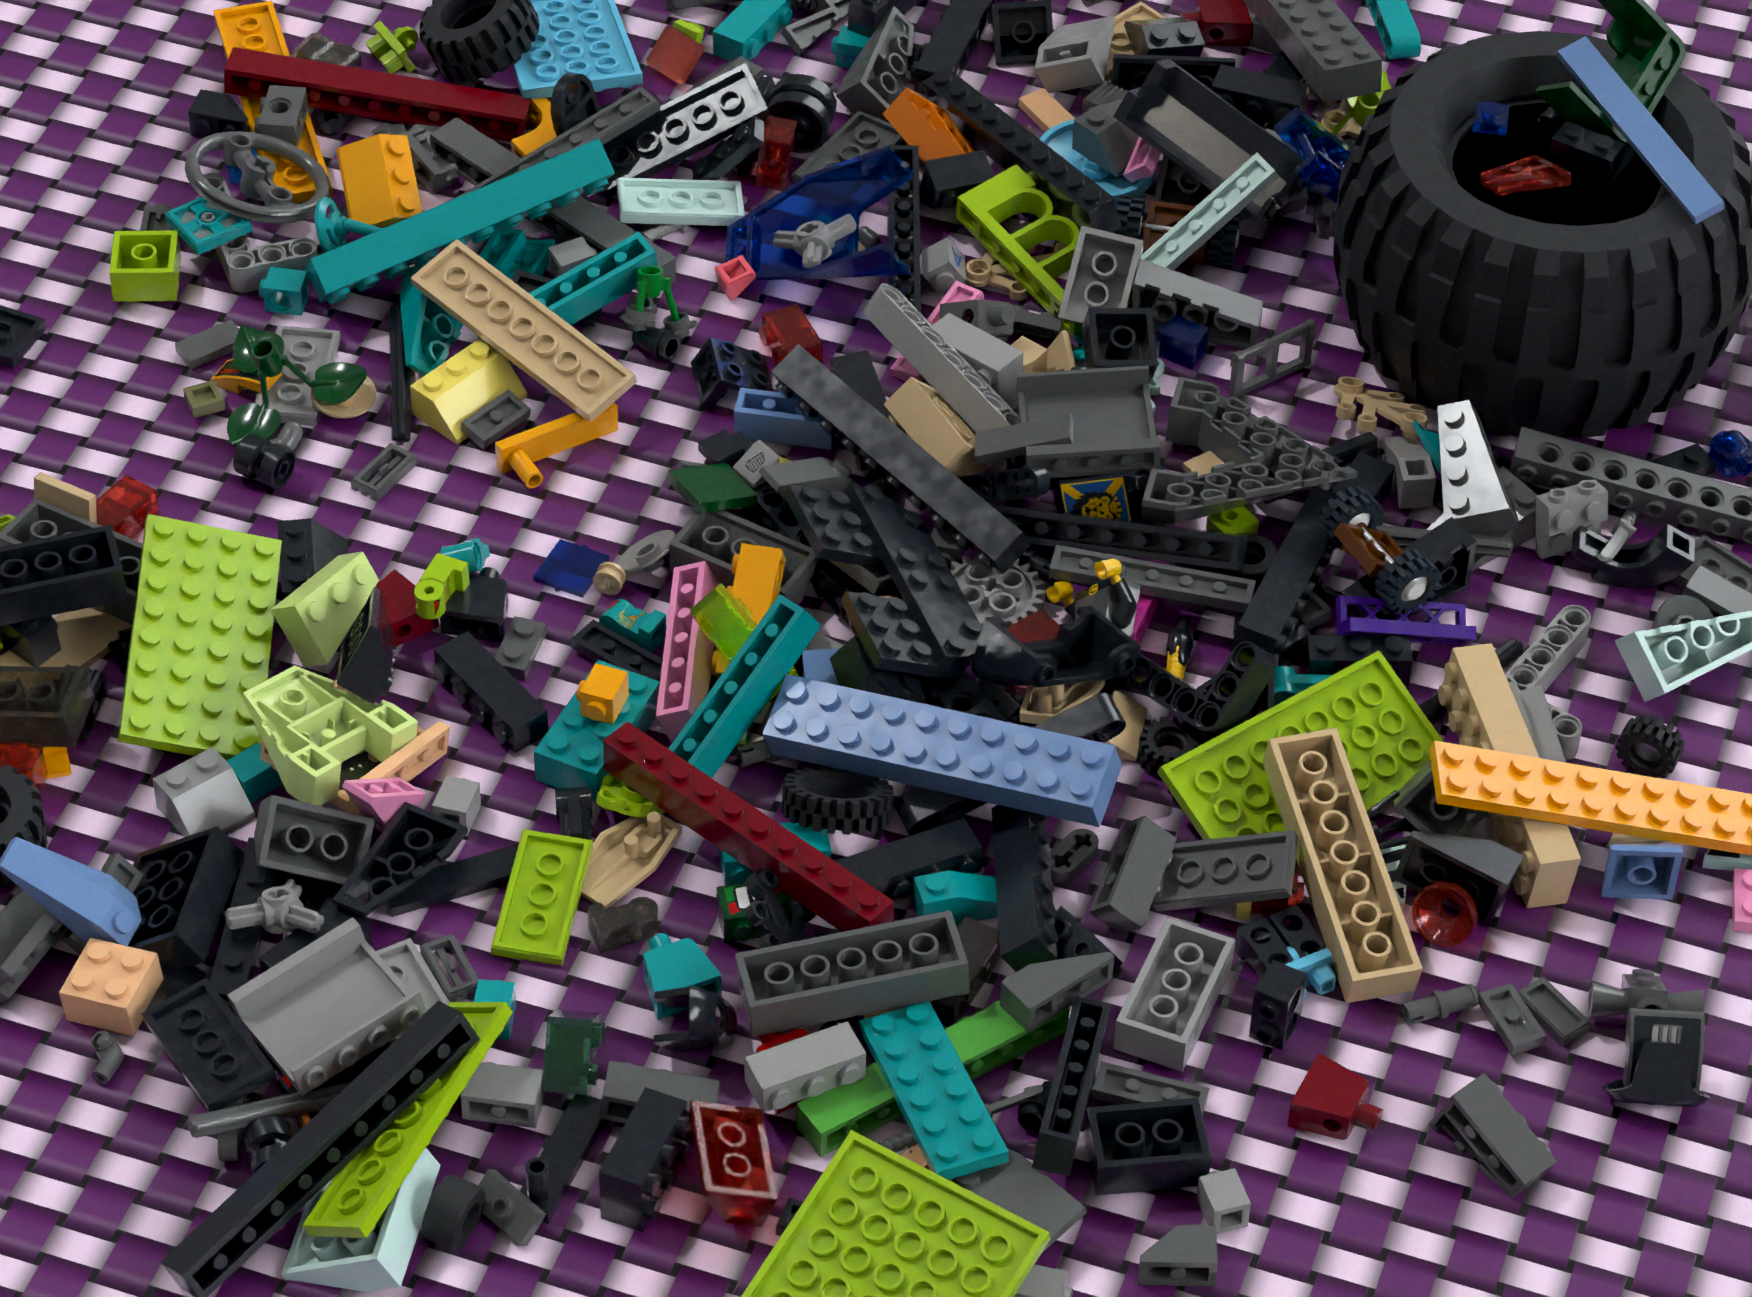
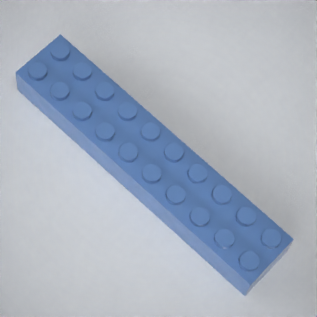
(943, 750)

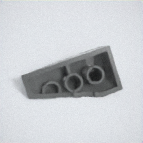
(1104, 138)

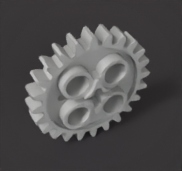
(996, 594)

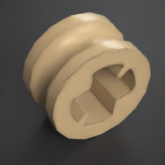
(609, 578)

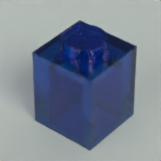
(1183, 341)

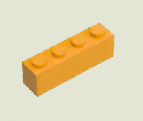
(756, 583)

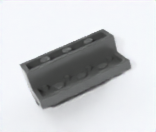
(25, 938)

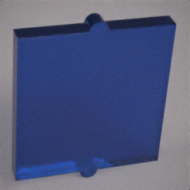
(570, 568)

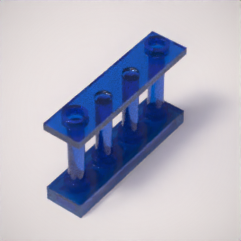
(1321, 150)

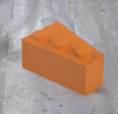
(926, 126)

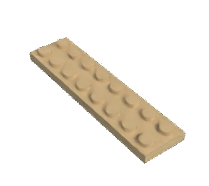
(524, 330)

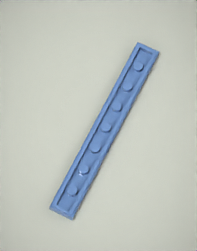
(1641, 130)

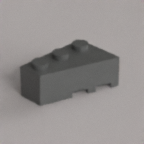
(1495, 1135)

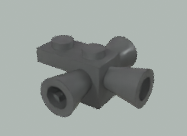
(1640, 991)

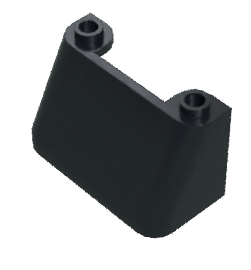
(1080, 653)

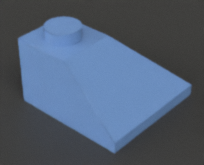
(1642, 871)

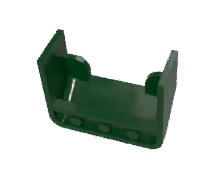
(1644, 60)

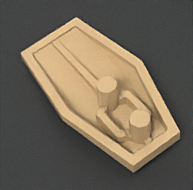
(1048, 701)
(627, 856)

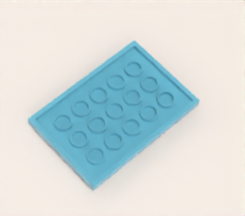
(577, 39)

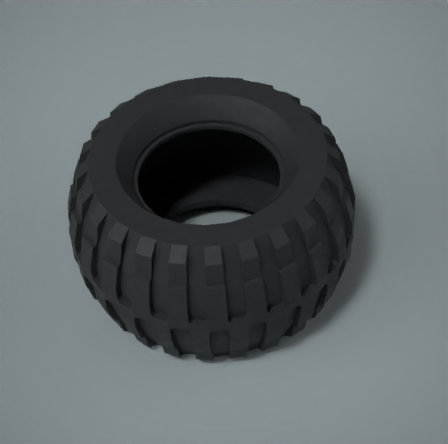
(1539, 302)

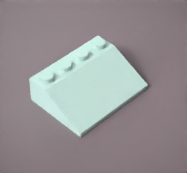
(372, 1261)

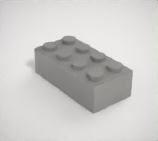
(1174, 994)

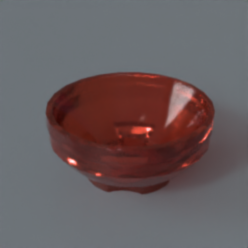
(1435, 923)

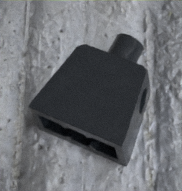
(479, 609)

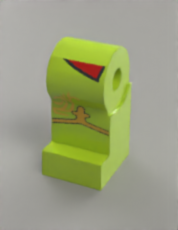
(438, 584)

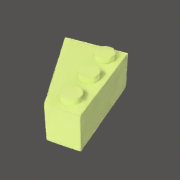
(325, 607)

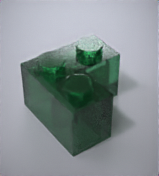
(570, 1050)

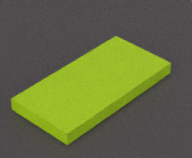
(542, 897)

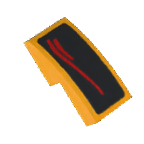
(231, 379)

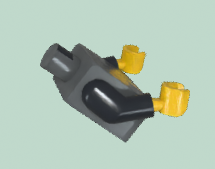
(1111, 597)

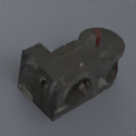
(623, 923)

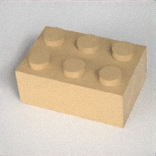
(935, 427)

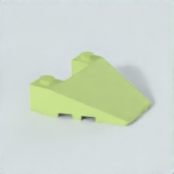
(319, 726)

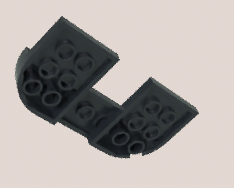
(933, 625)

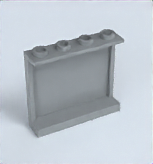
(326, 1007)

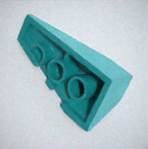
(426, 327)

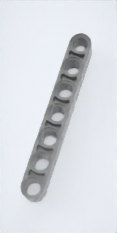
(938, 361)

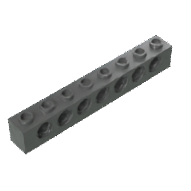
(1635, 483)

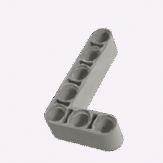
(248, 265)
(1546, 661)

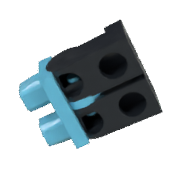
(1291, 945)

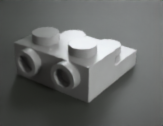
(1564, 511)

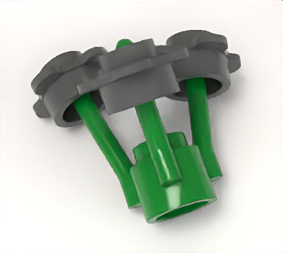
(641, 306)

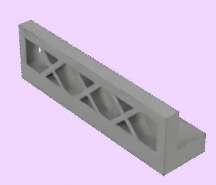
(1538, 721)

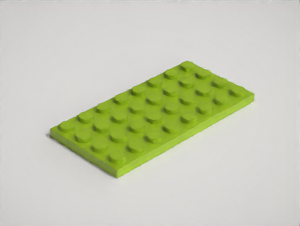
(198, 637)
(1379, 725)

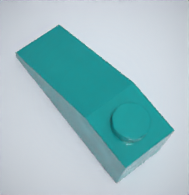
(956, 891)

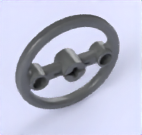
(256, 176)

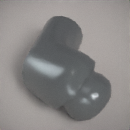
(289, 435)

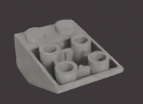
(1075, 55)

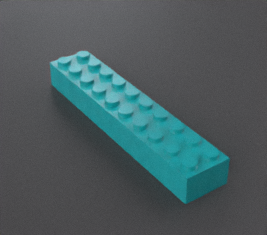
(463, 218)

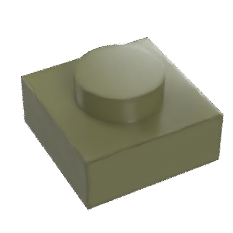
(204, 399)

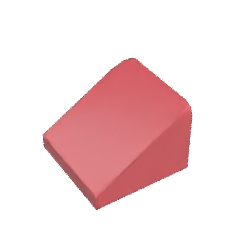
(734, 276)

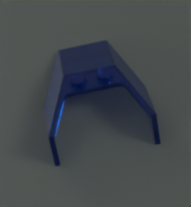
(822, 197)

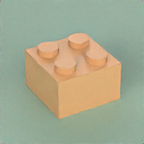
(111, 986)

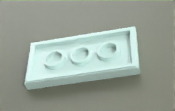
(679, 201)

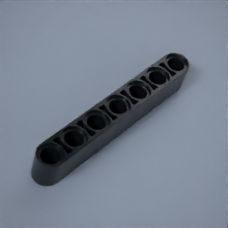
(1092, 720)

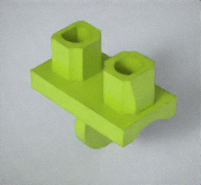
(398, 45)

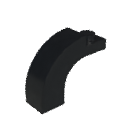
(1638, 564)

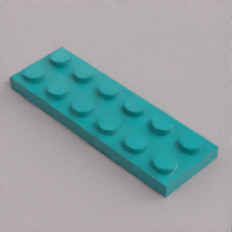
(934, 1091)

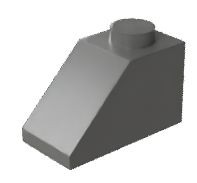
(1181, 1258)

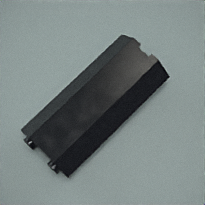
(1208, 136)

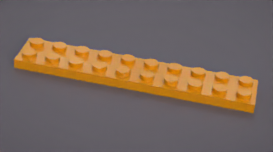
(259, 29)
(1591, 797)

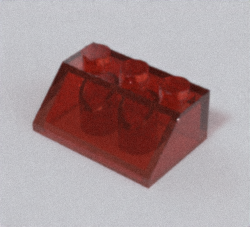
(734, 1161)

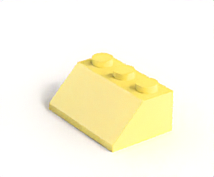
(462, 388)

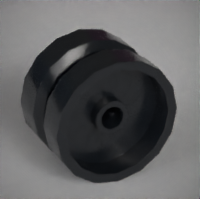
(808, 103)

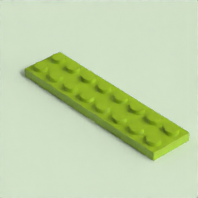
(374, 1176)

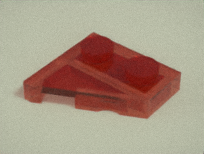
(1525, 175)

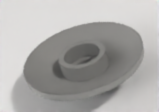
(647, 552)

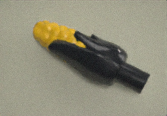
(1179, 647)

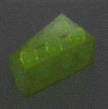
(726, 623)

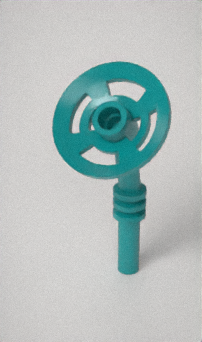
(336, 225)

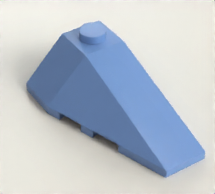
(74, 893)

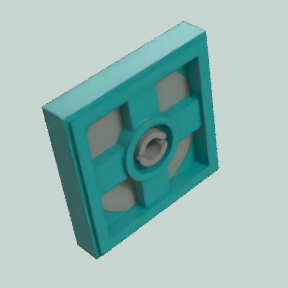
(205, 225)

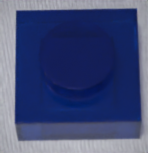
(1491, 118)

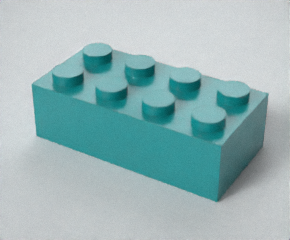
(574, 744)

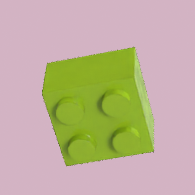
(145, 266)

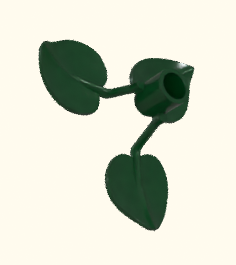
(262, 354)

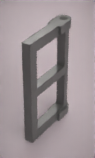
(1272, 372)

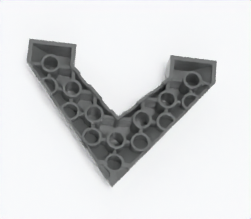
(1247, 448)

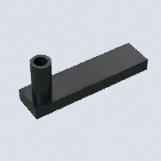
(563, 1155)

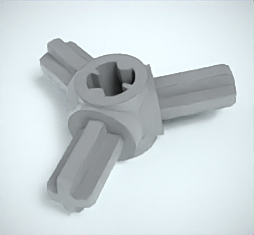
(815, 239)
(276, 911)

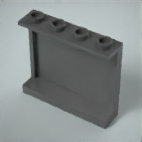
(1109, 415)

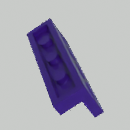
(1426, 633)

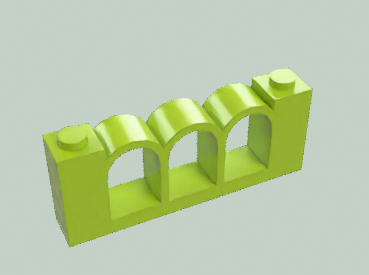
(1008, 195)

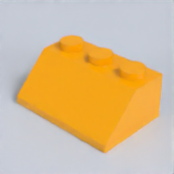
(379, 180)

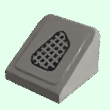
(751, 462)

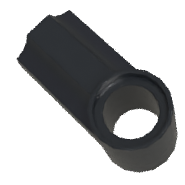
(574, 811)

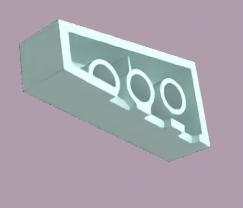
(1679, 653)

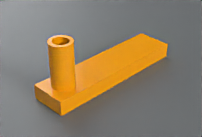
(524, 448)

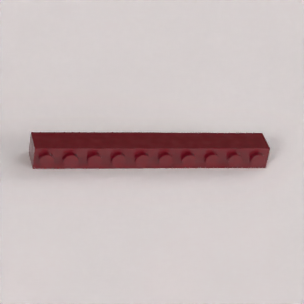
(378, 93)
(743, 831)

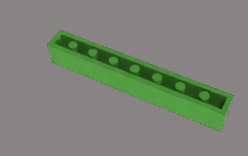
(982, 1045)

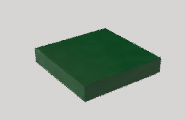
(712, 488)

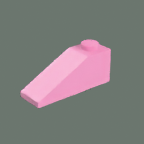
(382, 797)

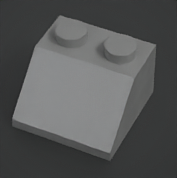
(202, 795)

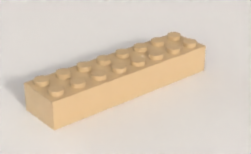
(1488, 718)
(1342, 866)

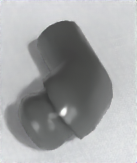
(109, 1054)

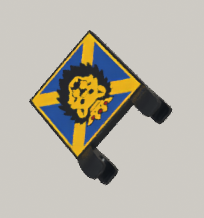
(1103, 494)

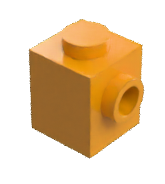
(603, 693)

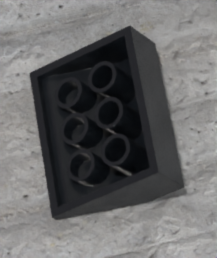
(184, 896)

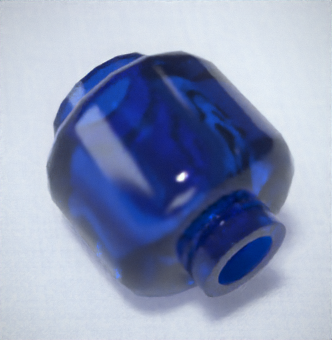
(1731, 453)

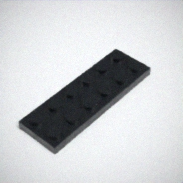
(685, 126)

